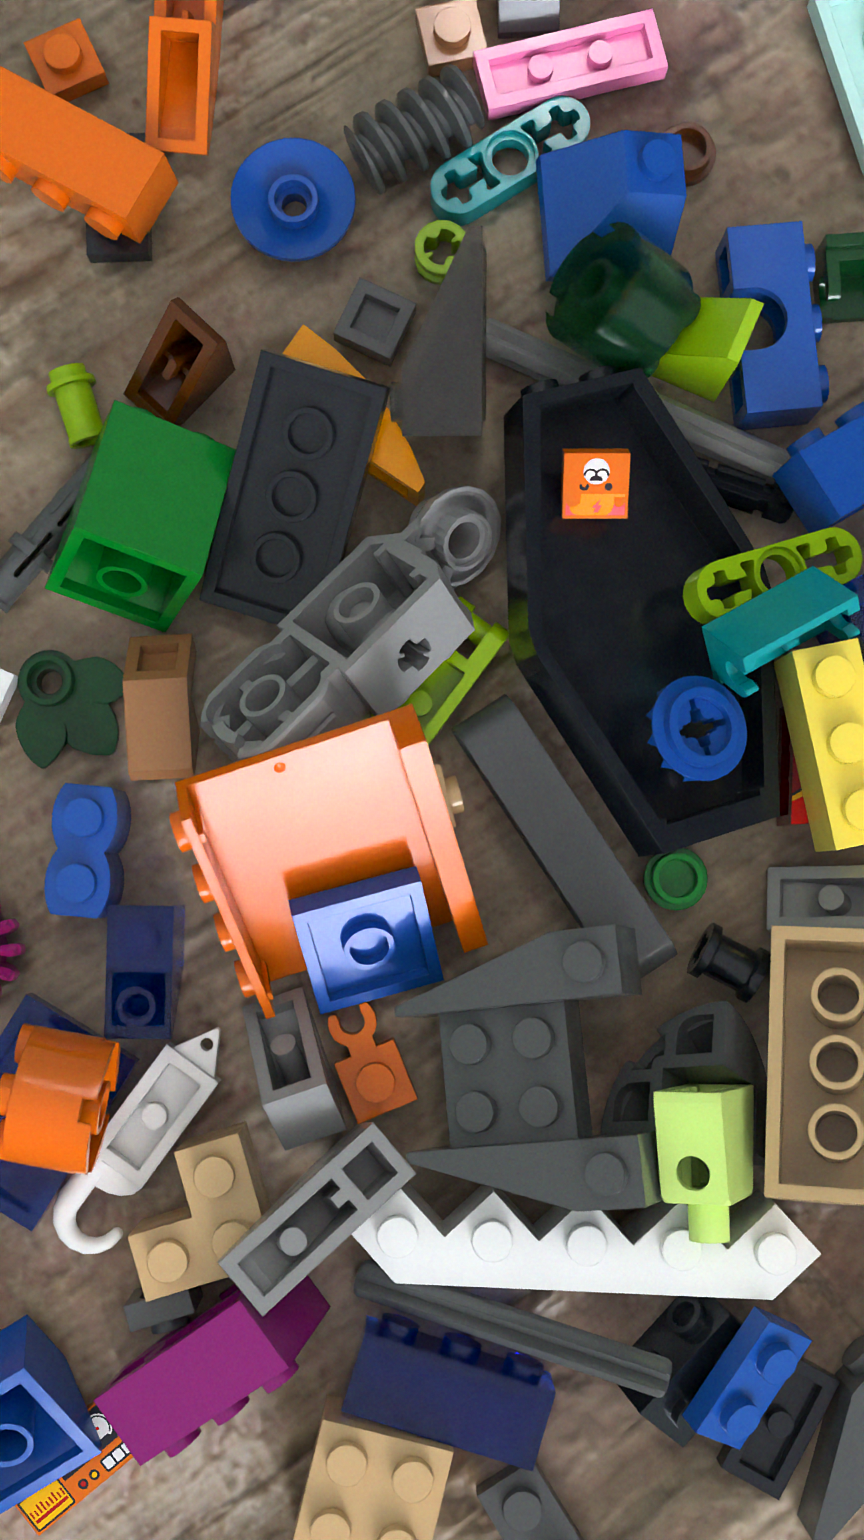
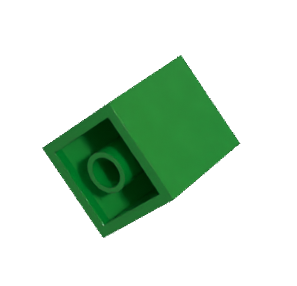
(142, 518)

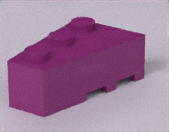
(208, 1369)

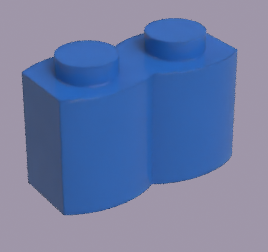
(90, 832)

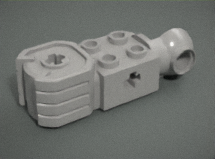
(361, 632)

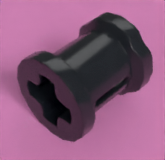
(729, 962)

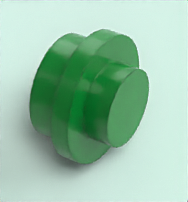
(675, 879)

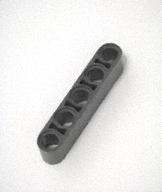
(558, 828)

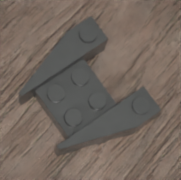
(521, 1074)

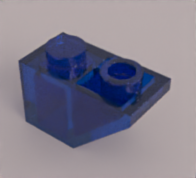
(143, 970)

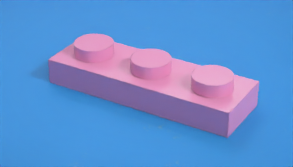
(570, 64)

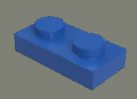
(746, 1378)

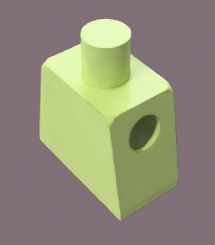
(710, 1128)

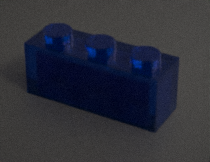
(449, 1390)

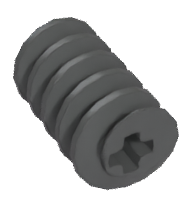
(415, 125)

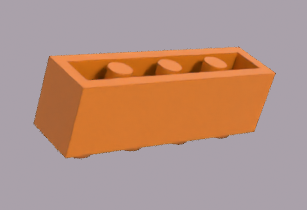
(80, 161)

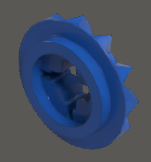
(705, 702)

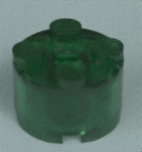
(621, 300)

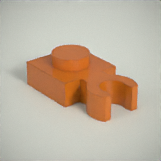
(373, 1072)

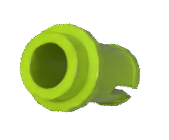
(77, 403)

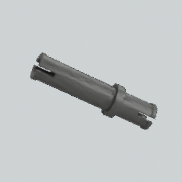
(25, 545)

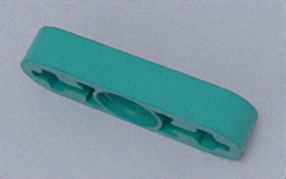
(463, 170)

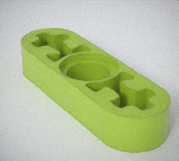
(746, 568)

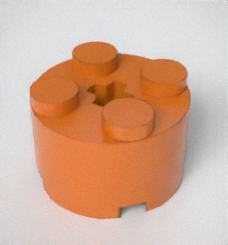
(57, 1099)

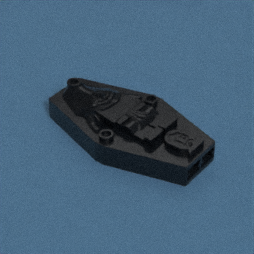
(604, 610)

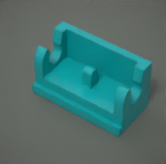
(777, 624)

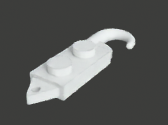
(141, 1134)

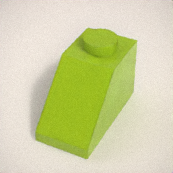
(710, 346)

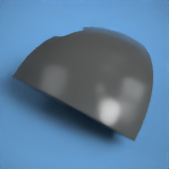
(693, 1048)

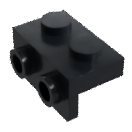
(693, 1338)

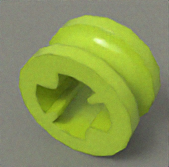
(429, 238)

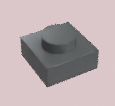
(374, 321)
(162, 1313)

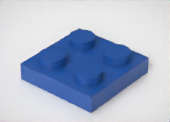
(367, 939)

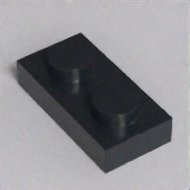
(783, 1430)

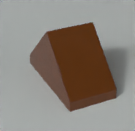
(179, 366)

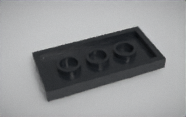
(292, 485)

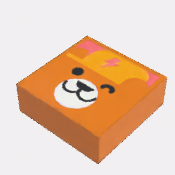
(595, 483)

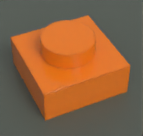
(66, 61)

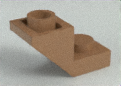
(160, 708)

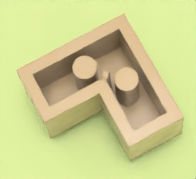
(224, 1202)

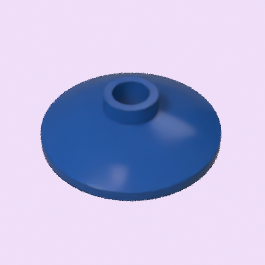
(288, 173)

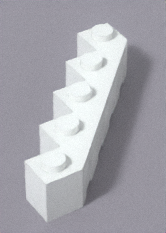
(584, 1251)

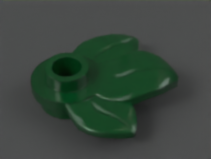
(73, 714)

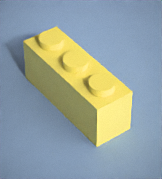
(826, 729)

